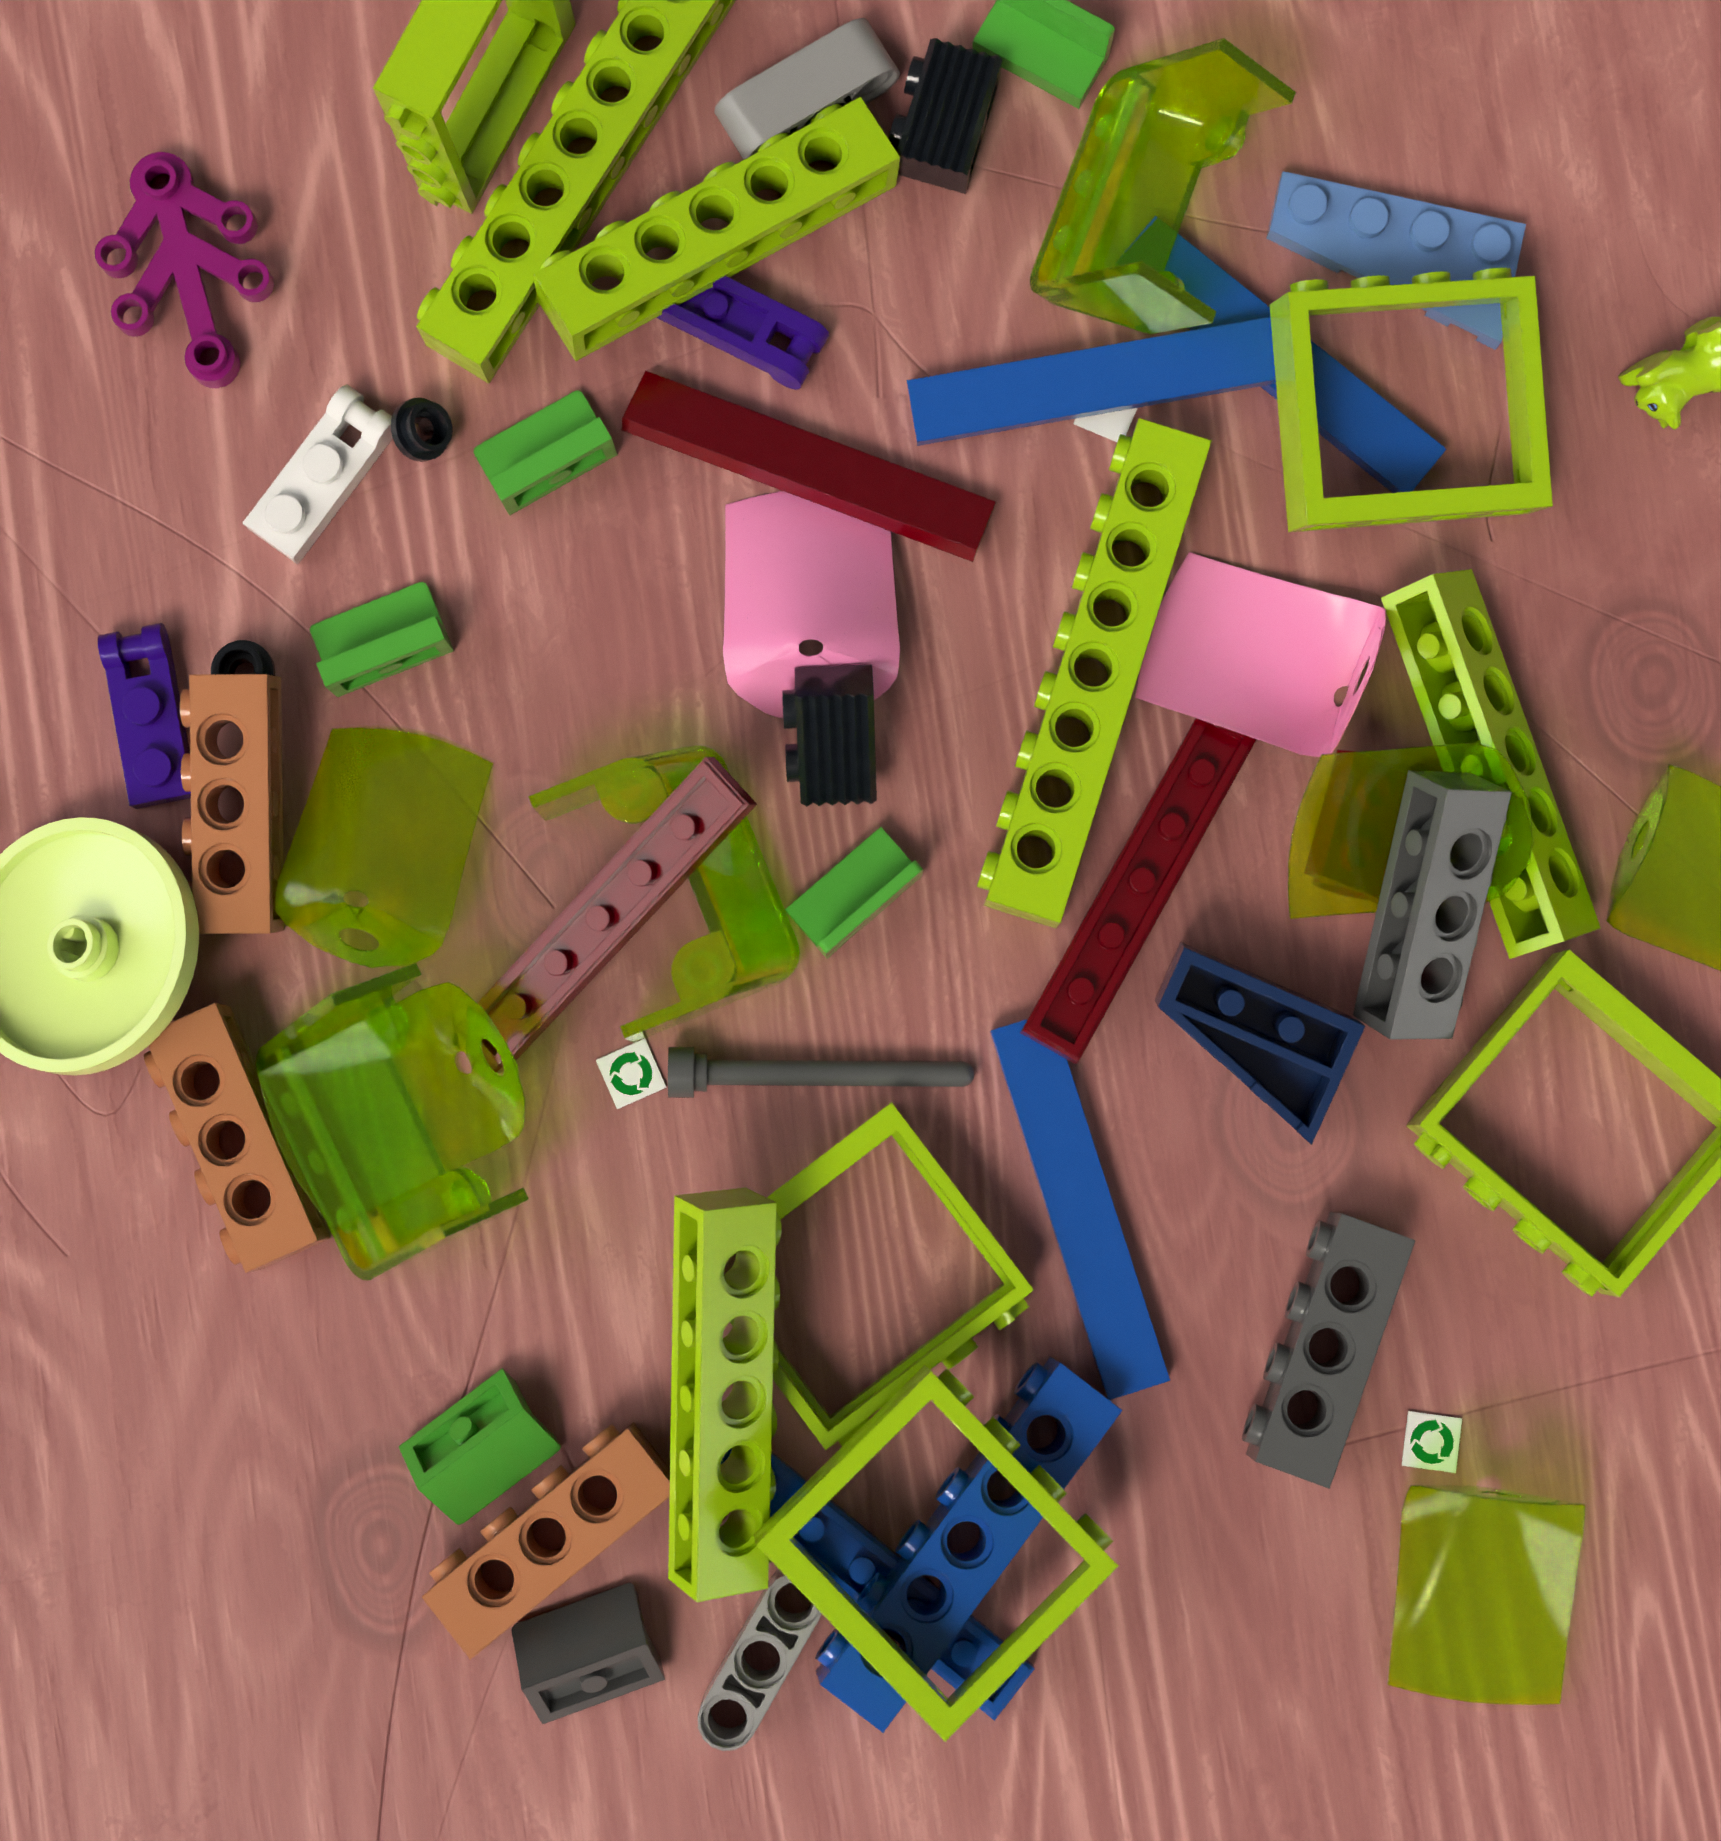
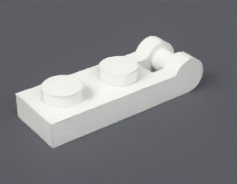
(320, 475)

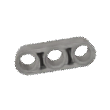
(792, 92)
(748, 1685)

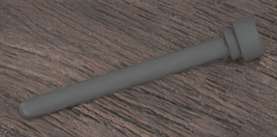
(693, 1072)

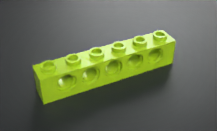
(756, 229)
(1472, 699)
(708, 1230)

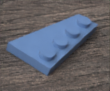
(1395, 238)

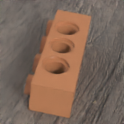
(256, 772)
(173, 1061)
(480, 1614)

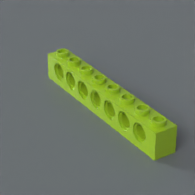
(485, 337)
(1174, 465)

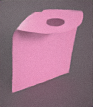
(802, 577)
(1260, 655)

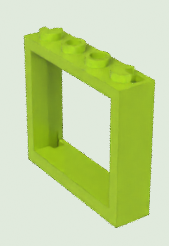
(459, 157)
(1298, 413)
(1648, 1045)
(948, 1345)
(1038, 1488)

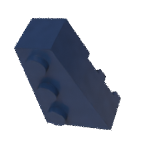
(1262, 1032)

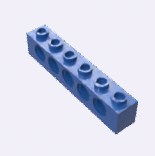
(966, 1577)

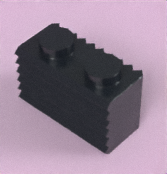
(947, 114)
(834, 734)

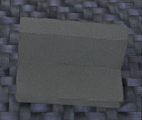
(585, 1653)

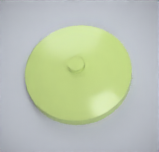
(91, 945)

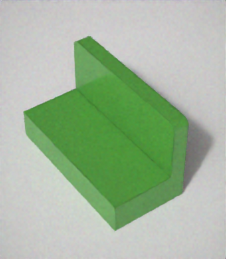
(1048, 44)
(545, 451)
(380, 639)
(854, 892)
(478, 1448)

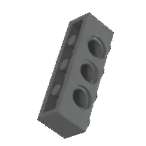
(1431, 904)
(1315, 1447)

